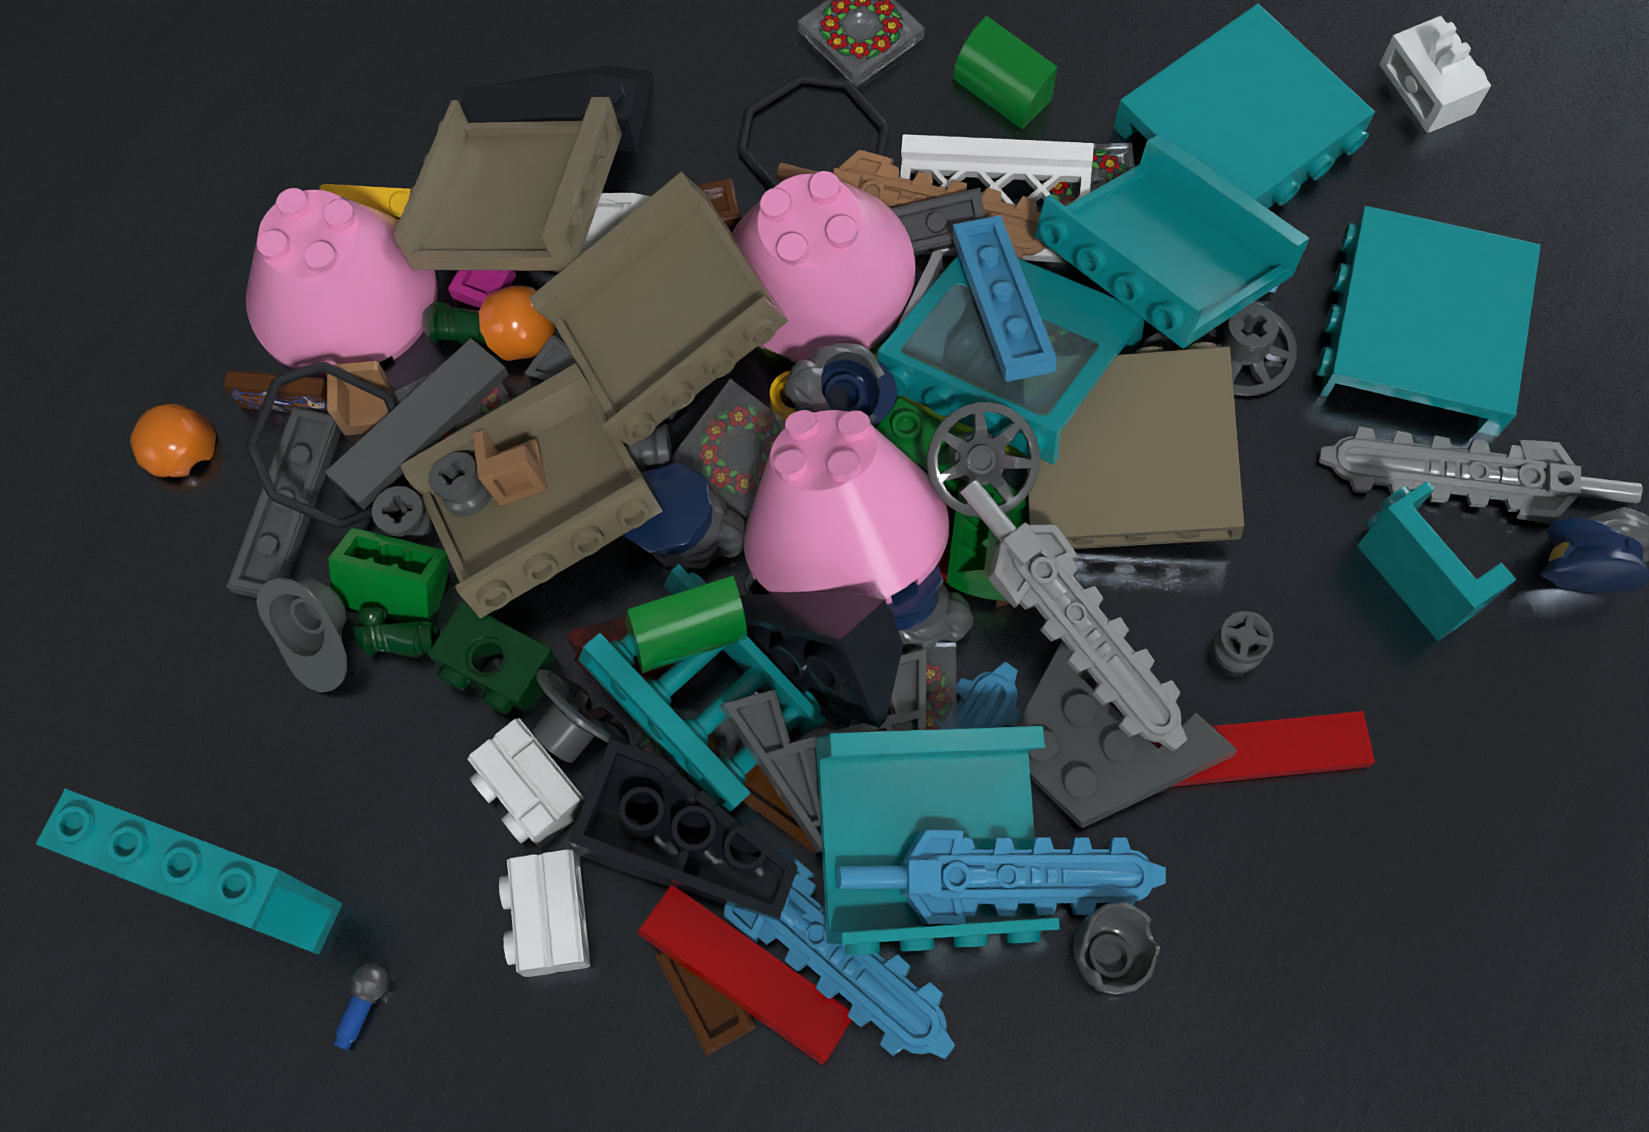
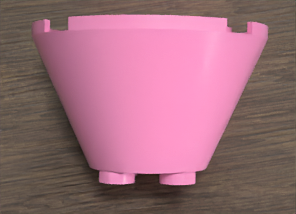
(830, 262)
(333, 283)
(842, 511)

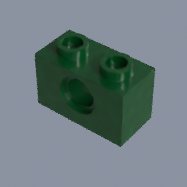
(471, 640)

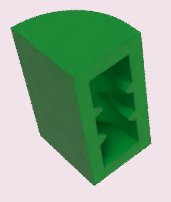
(1005, 73)
(973, 548)
(389, 574)
(686, 624)

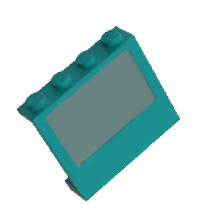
(948, 362)

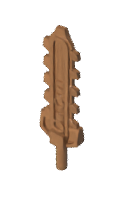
(881, 179)

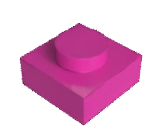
(475, 285)

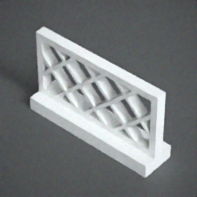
(1000, 160)

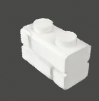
(527, 784)
(545, 913)

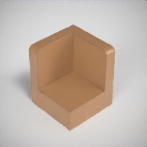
(353, 408)
(510, 472)

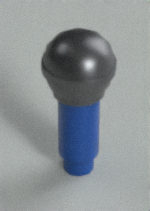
(367, 985)

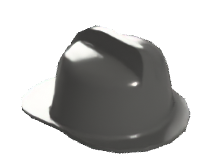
(308, 628)

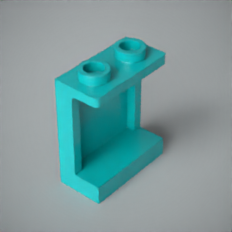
(1424, 567)

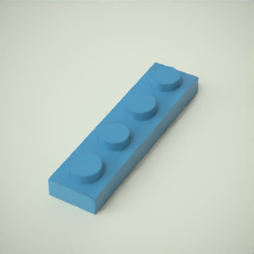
(1004, 299)

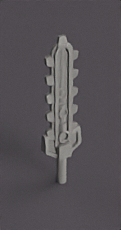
(1531, 479)
(1037, 570)

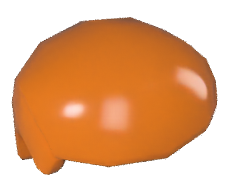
(512, 324)
(172, 440)

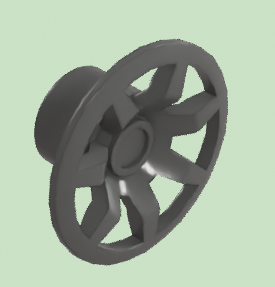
(1251, 340)
(982, 456)
(567, 723)

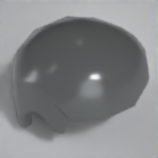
(1115, 948)

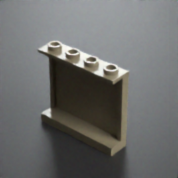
(508, 192)
(659, 309)
(1148, 455)
(588, 500)

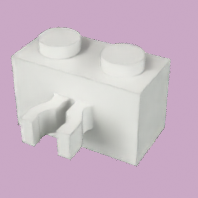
(1435, 73)

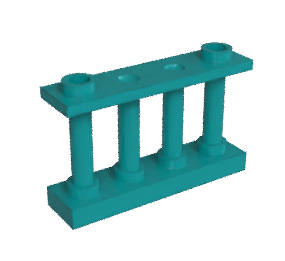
(687, 739)

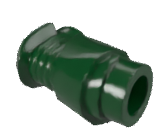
(457, 324)
(403, 639)

